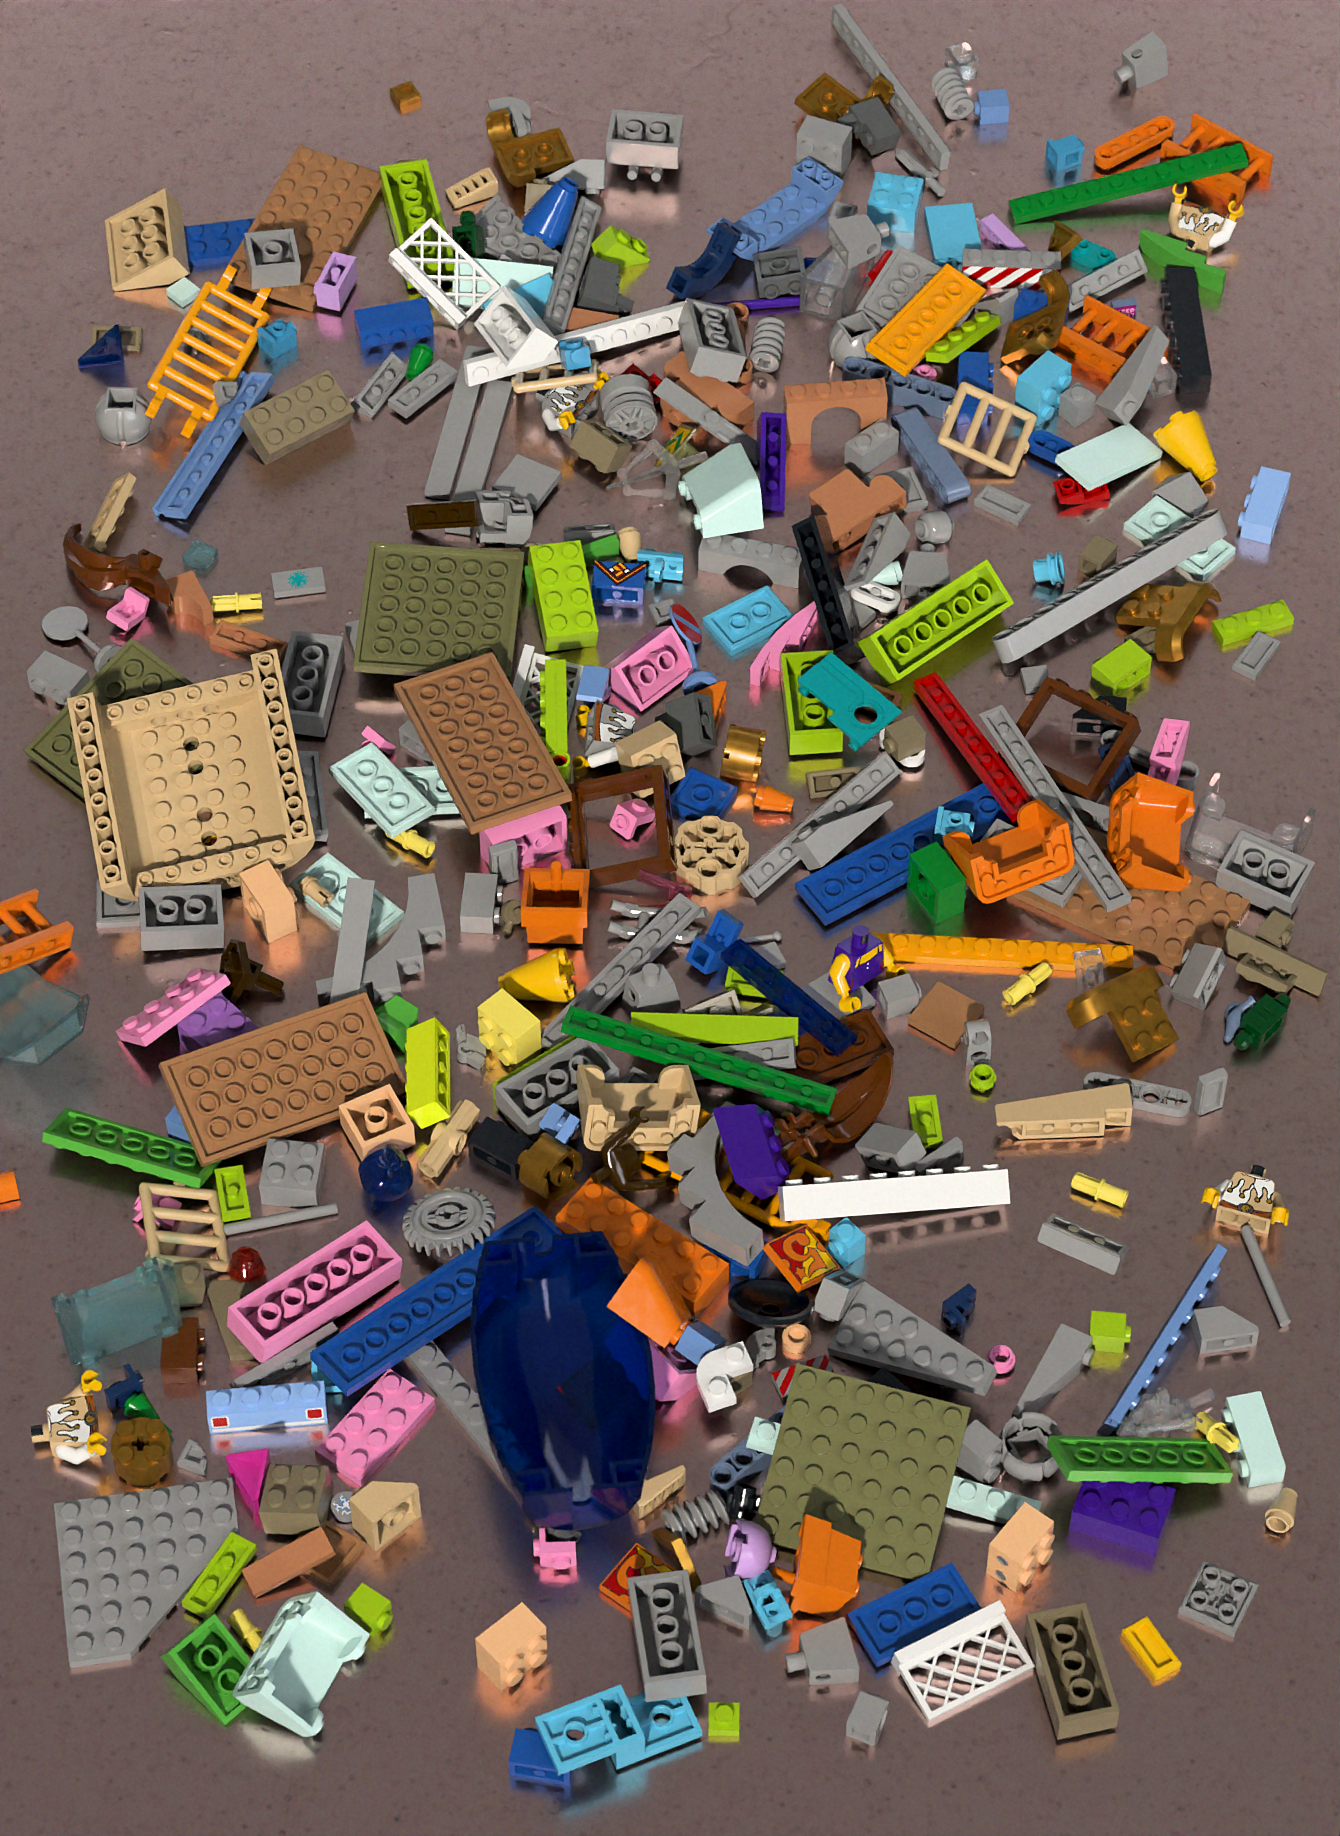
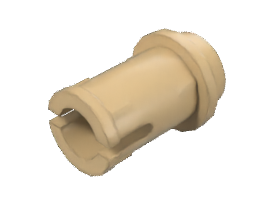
(312, 888)

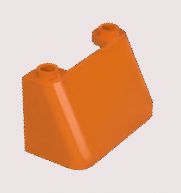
(1147, 833)
(1016, 858)
(652, 1301)

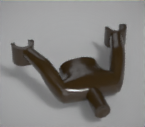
(623, 1160)

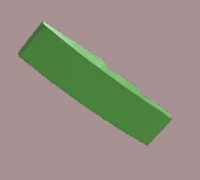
(1174, 254)

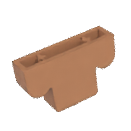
(715, 394)
(850, 505)

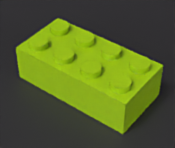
(562, 596)
(806, 716)

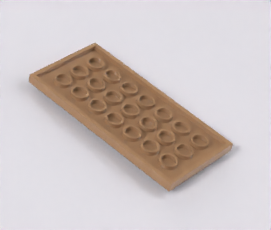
(325, 207)
(482, 743)
(1156, 921)
(280, 1078)

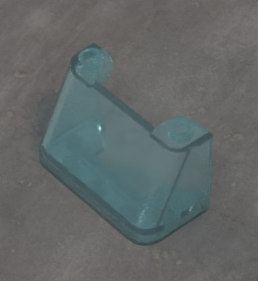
(120, 1313)

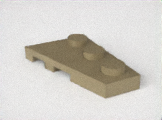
(221, 1296)

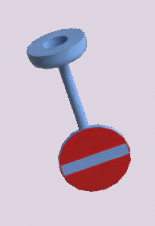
(690, 631)

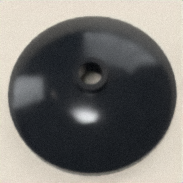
(770, 1302)

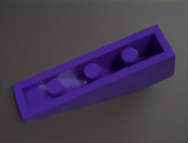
(771, 460)

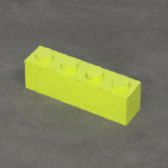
(428, 1073)

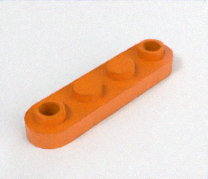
(1134, 142)

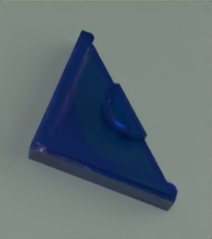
(105, 351)

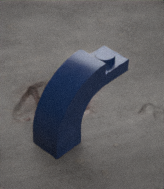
(709, 269)

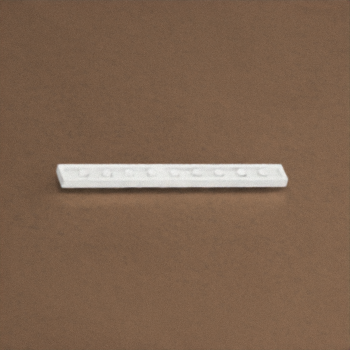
(597, 337)

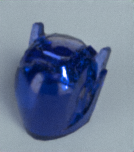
(386, 1175)

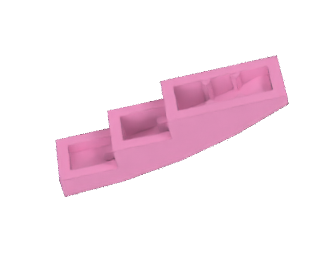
(787, 639)
(1169, 750)

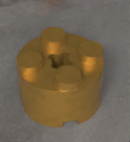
(743, 753)
(549, 1167)
(141, 1451)

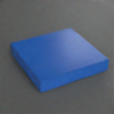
(701, 796)

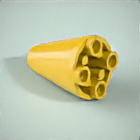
(1188, 444)
(542, 978)

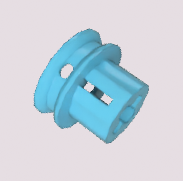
(1050, 568)

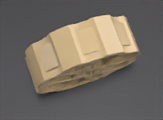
(710, 854)

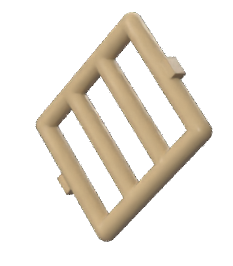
(544, 382)
(966, 447)
(213, 1217)

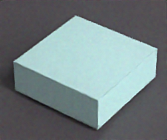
(183, 292)

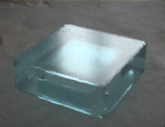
(200, 555)

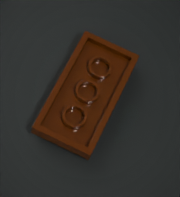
(822, 1066)

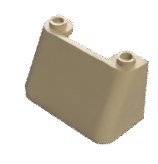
(669, 1104)

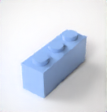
(1264, 505)

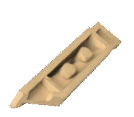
(1068, 1114)

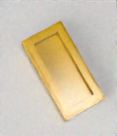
(1151, 1648)

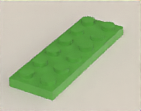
(127, 1147)
(1139, 1459)

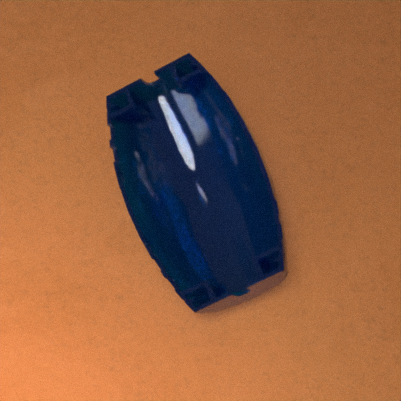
(544, 1326)

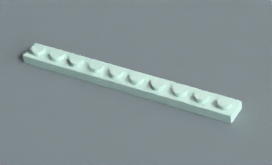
(964, 1494)

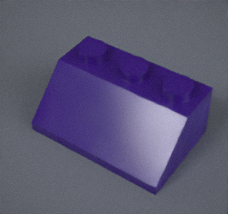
(752, 1148)

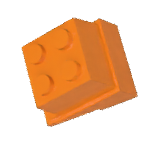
(555, 904)
(822, 1569)

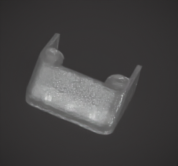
(1214, 834)

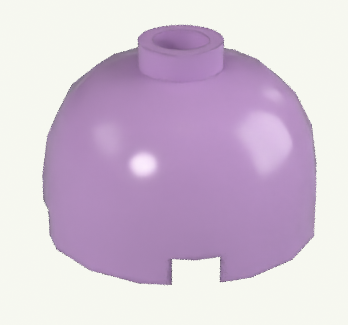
(749, 1550)

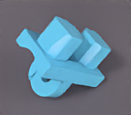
(654, 561)
(759, 1592)

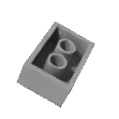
(644, 139)
(181, 917)

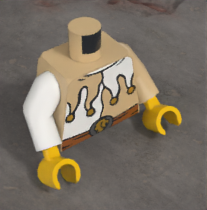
(1200, 225)
(1247, 1201)
(73, 1424)

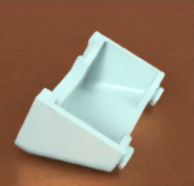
(724, 493)
(299, 1662)

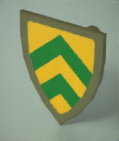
(678, 443)

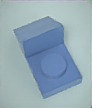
(594, 684)
(560, 1123)

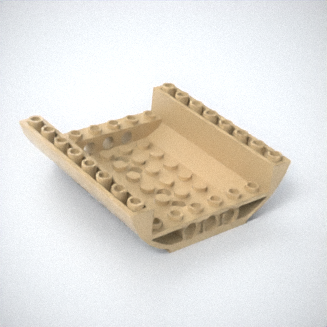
(149, 804)

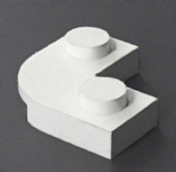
(715, 1371)

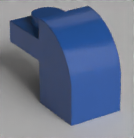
(707, 948)

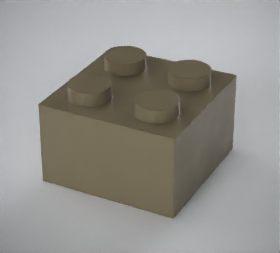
(295, 1499)

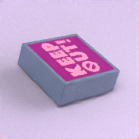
(1126, 306)

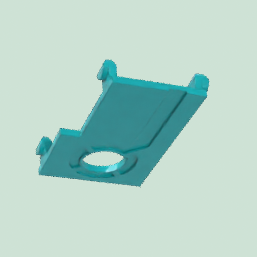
(845, 692)

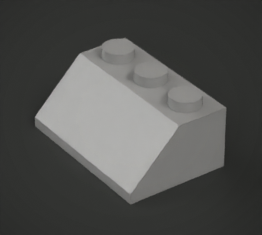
(1264, 874)

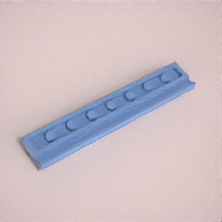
(211, 448)
(1167, 1335)

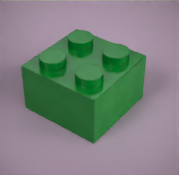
(936, 882)

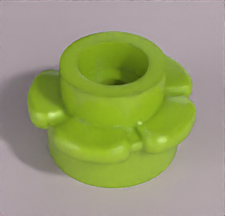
(982, 1071)

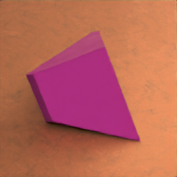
(249, 1474)

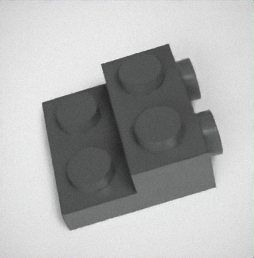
(779, 272)

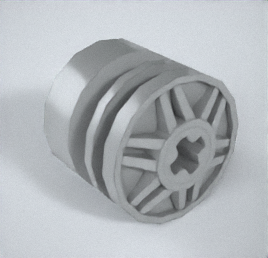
(628, 406)

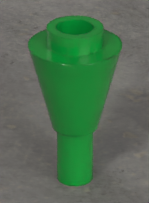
(140, 1406)

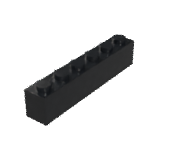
(1186, 330)
(828, 589)

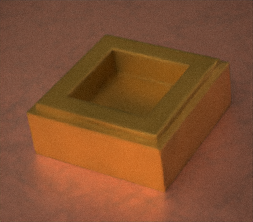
(405, 94)

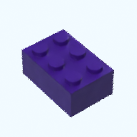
(1124, 1513)

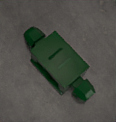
(469, 232)
(1262, 1021)

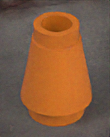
(773, 799)

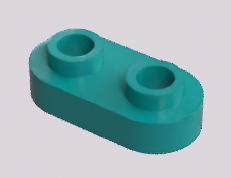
(1092, 255)

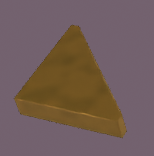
(1063, 239)
(677, 1553)

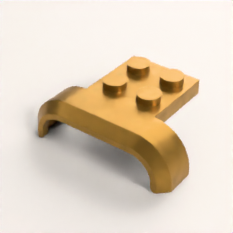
(831, 100)
(526, 155)
(1042, 328)
(1169, 610)
(1131, 1009)

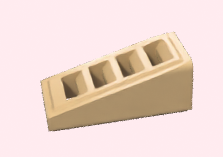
(483, 179)
(659, 1489)

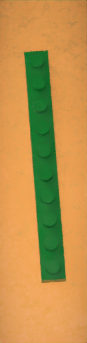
(1128, 183)
(700, 1059)

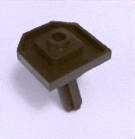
(244, 972)

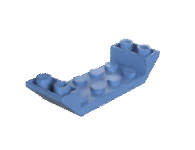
(787, 211)

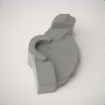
(469, 1048)
(761, 1346)

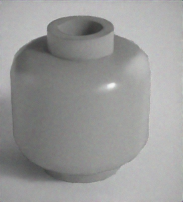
(934, 527)

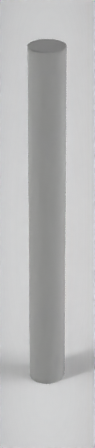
(281, 1218)
(1265, 1275)

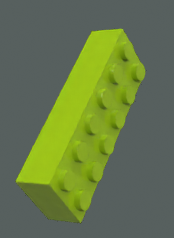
(410, 204)
(935, 622)

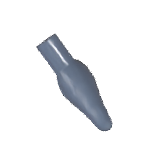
(1234, 1013)

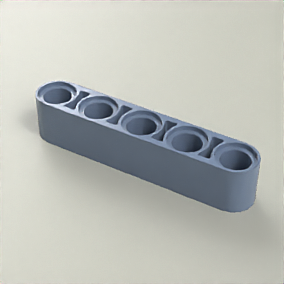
(908, 391)
(931, 456)
(734, 1472)

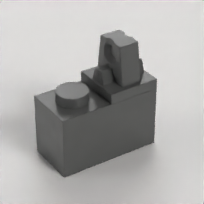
(872, 124)
(601, 289)
(692, 722)

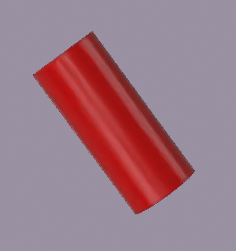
(879, 265)

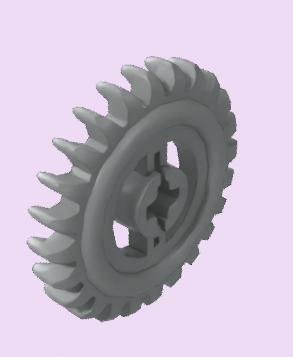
(453, 1225)

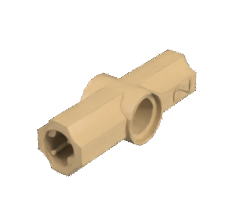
(448, 1138)

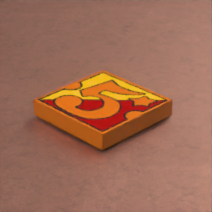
(801, 1258)
(635, 1563)

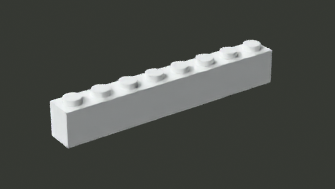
(893, 1195)

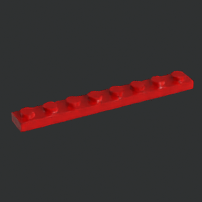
(972, 744)

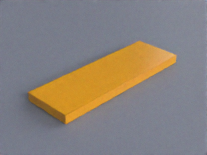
(925, 320)

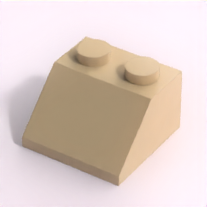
(384, 1510)

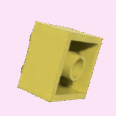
(509, 1029)

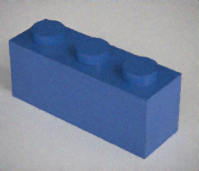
(393, 322)
(975, 370)

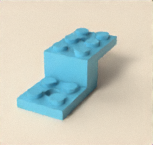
(615, 1729)

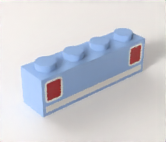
(266, 1407)

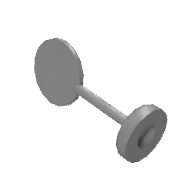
(71, 622)

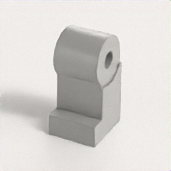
(976, 1039)

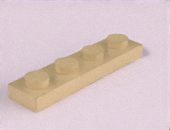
(109, 512)

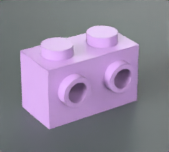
(336, 281)

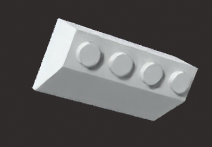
(515, 330)

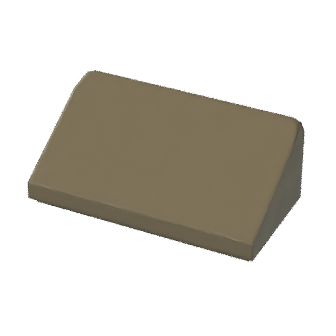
(130, 336)
(827, 782)

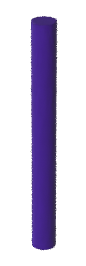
(766, 303)

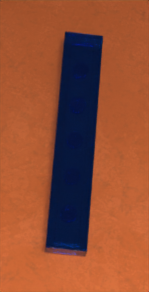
(788, 997)

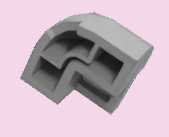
(503, 519)

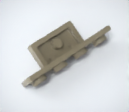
(1272, 965)
(725, 1004)

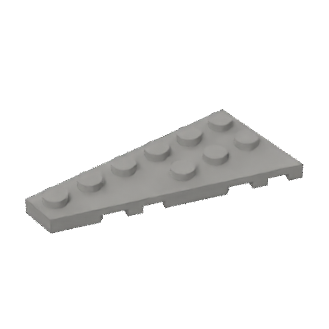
(892, 1337)

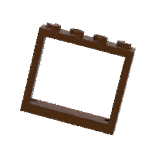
(1102, 709)
(613, 785)

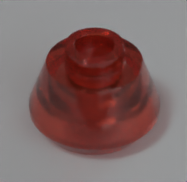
(246, 1265)

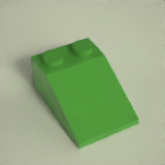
(209, 1666)

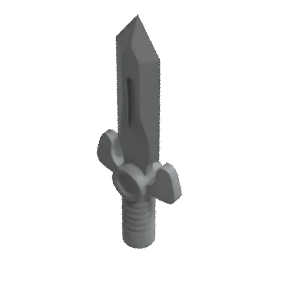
(921, 171)

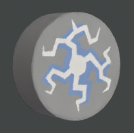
(341, 1507)

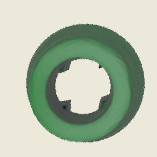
(419, 360)

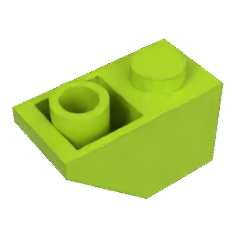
(620, 248)

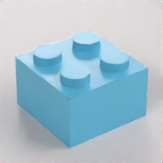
(895, 201)
(1041, 385)

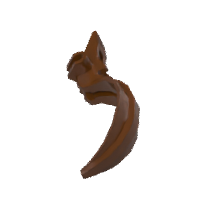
(108, 572)
(849, 1117)

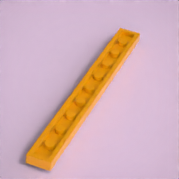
(999, 952)

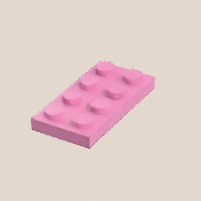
(172, 1007)
(374, 1427)

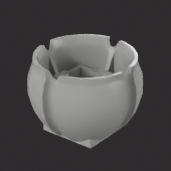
(841, 343)
(123, 423)
(1025, 1433)

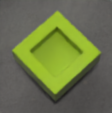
(723, 1719)

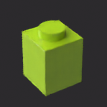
(1109, 1331)
(369, 1609)

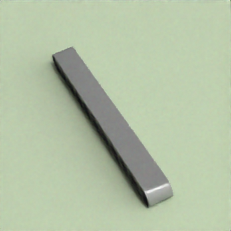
(1109, 586)

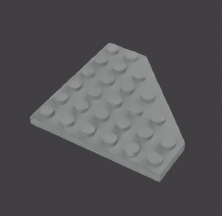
(134, 1560)

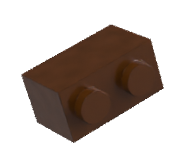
(181, 1353)

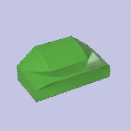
(395, 1018)

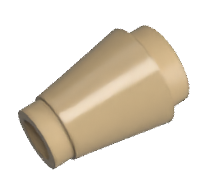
(629, 543)
(1282, 1511)

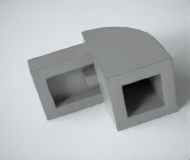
(518, 112)

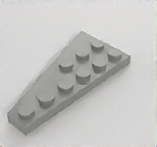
(505, 236)

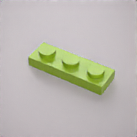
(1247, 623)
(219, 1575)

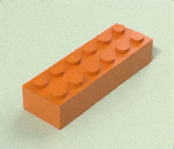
(635, 1233)

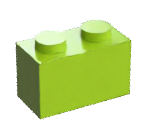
(1120, 668)

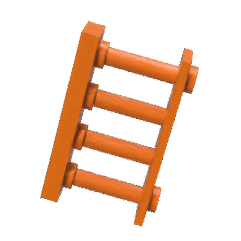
(1226, 183)
(1089, 350)
(30, 946)

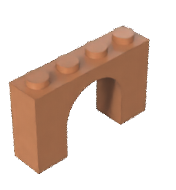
(806, 401)

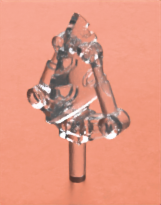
(671, 467)
(1161, 1414)

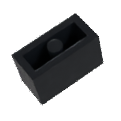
(498, 1147)

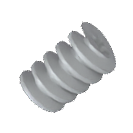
(951, 94)
(767, 344)
(695, 1515)

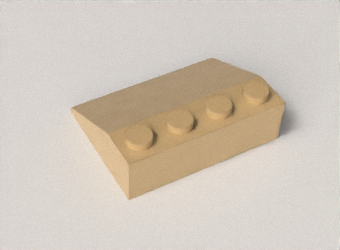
(147, 243)

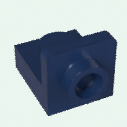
(957, 1307)
(121, 1391)

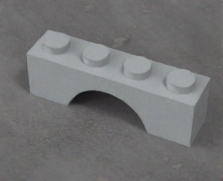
(778, 561)

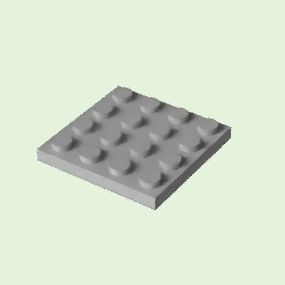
(897, 284)

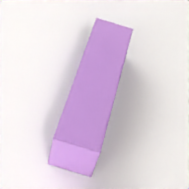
(1000, 234)

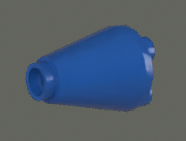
(552, 213)

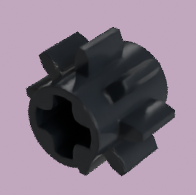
(742, 1501)

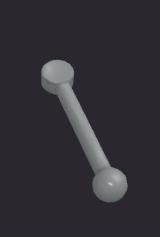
(776, 936)

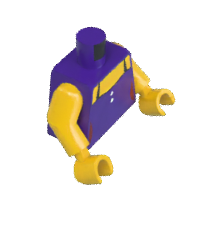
(857, 962)

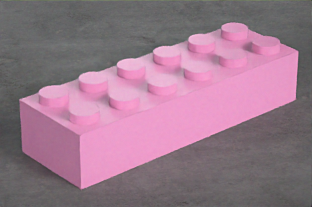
(314, 1292)

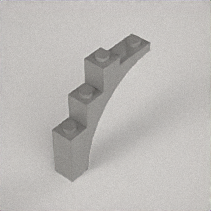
(403, 953)
(713, 1218)

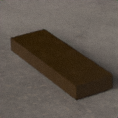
(444, 514)

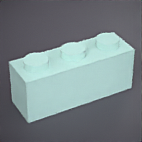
(1258, 1448)

